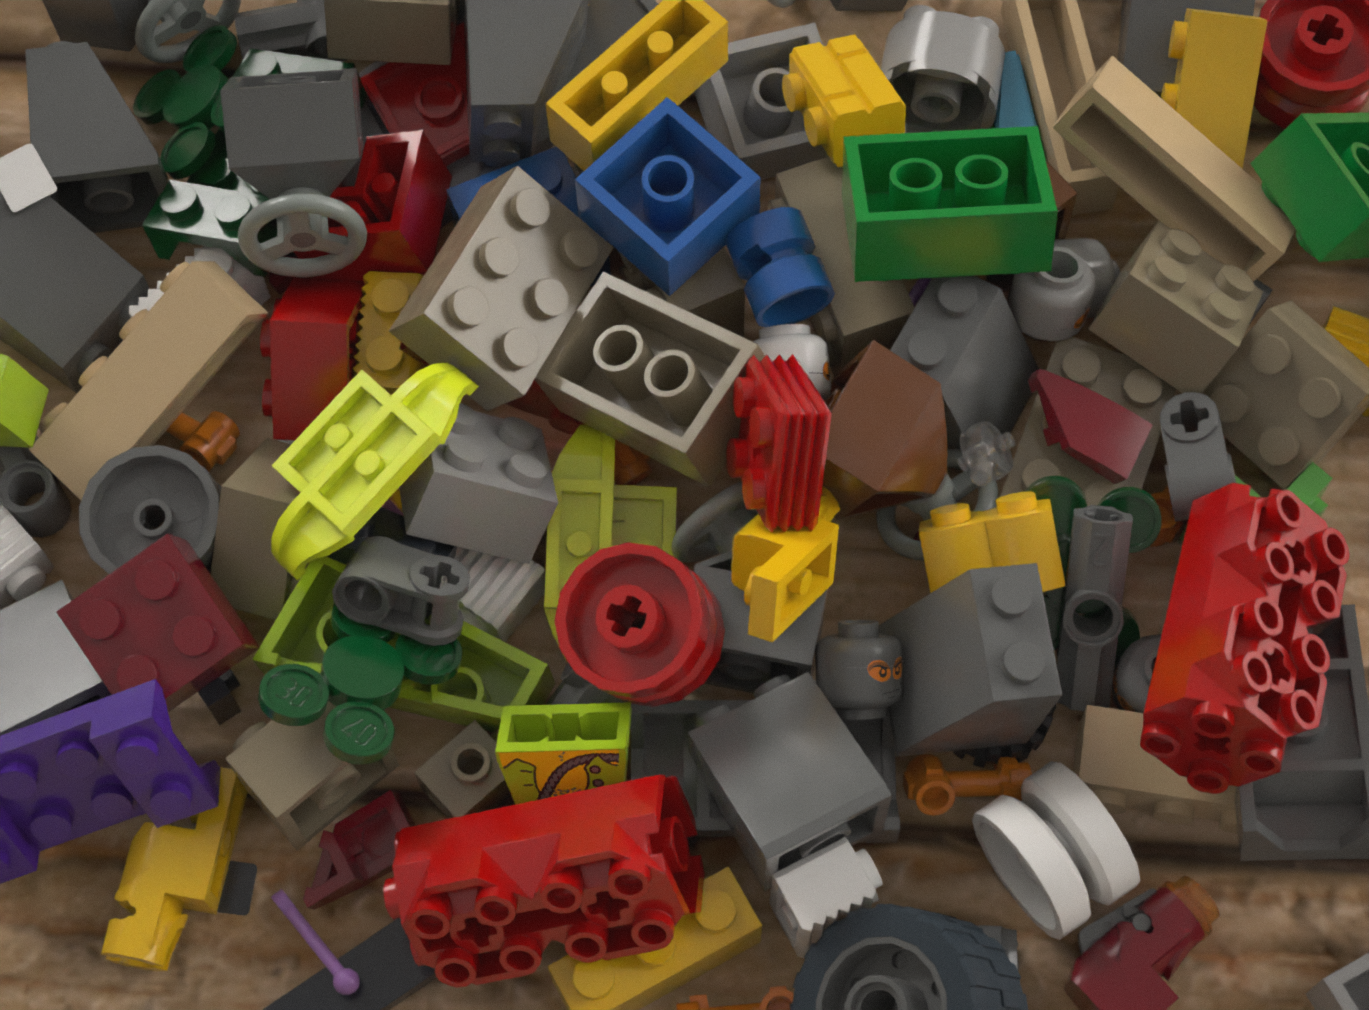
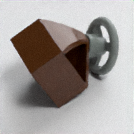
(892, 446)

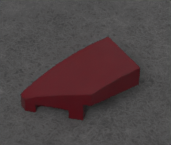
(1090, 426)
(358, 849)

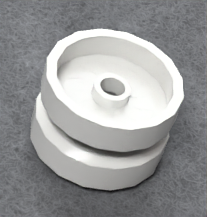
(1056, 849)

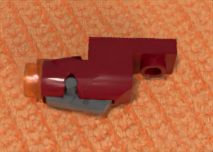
(1138, 945)

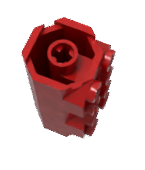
(1235, 638)
(576, 868)

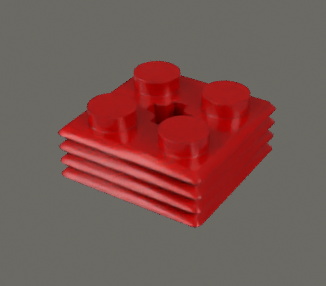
(779, 442)

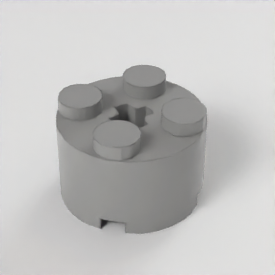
(945, 69)

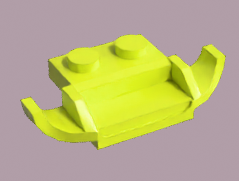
(359, 457)
(598, 513)

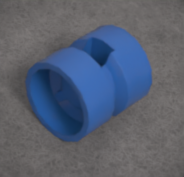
(778, 264)

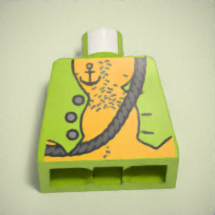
(562, 748)

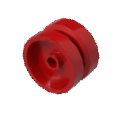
(1313, 58)
(601, 617)

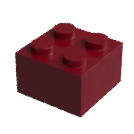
(159, 622)

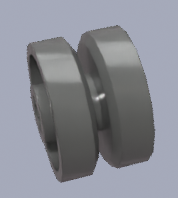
(138, 494)

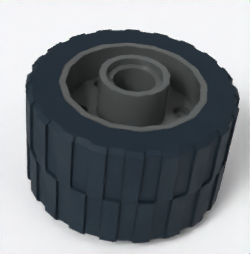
(906, 962)

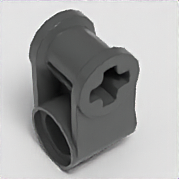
(1193, 450)
(400, 587)

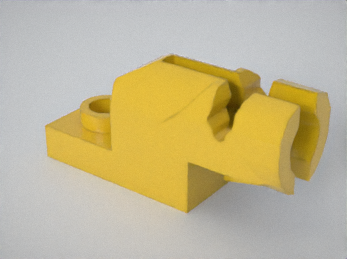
(784, 569)
(173, 872)

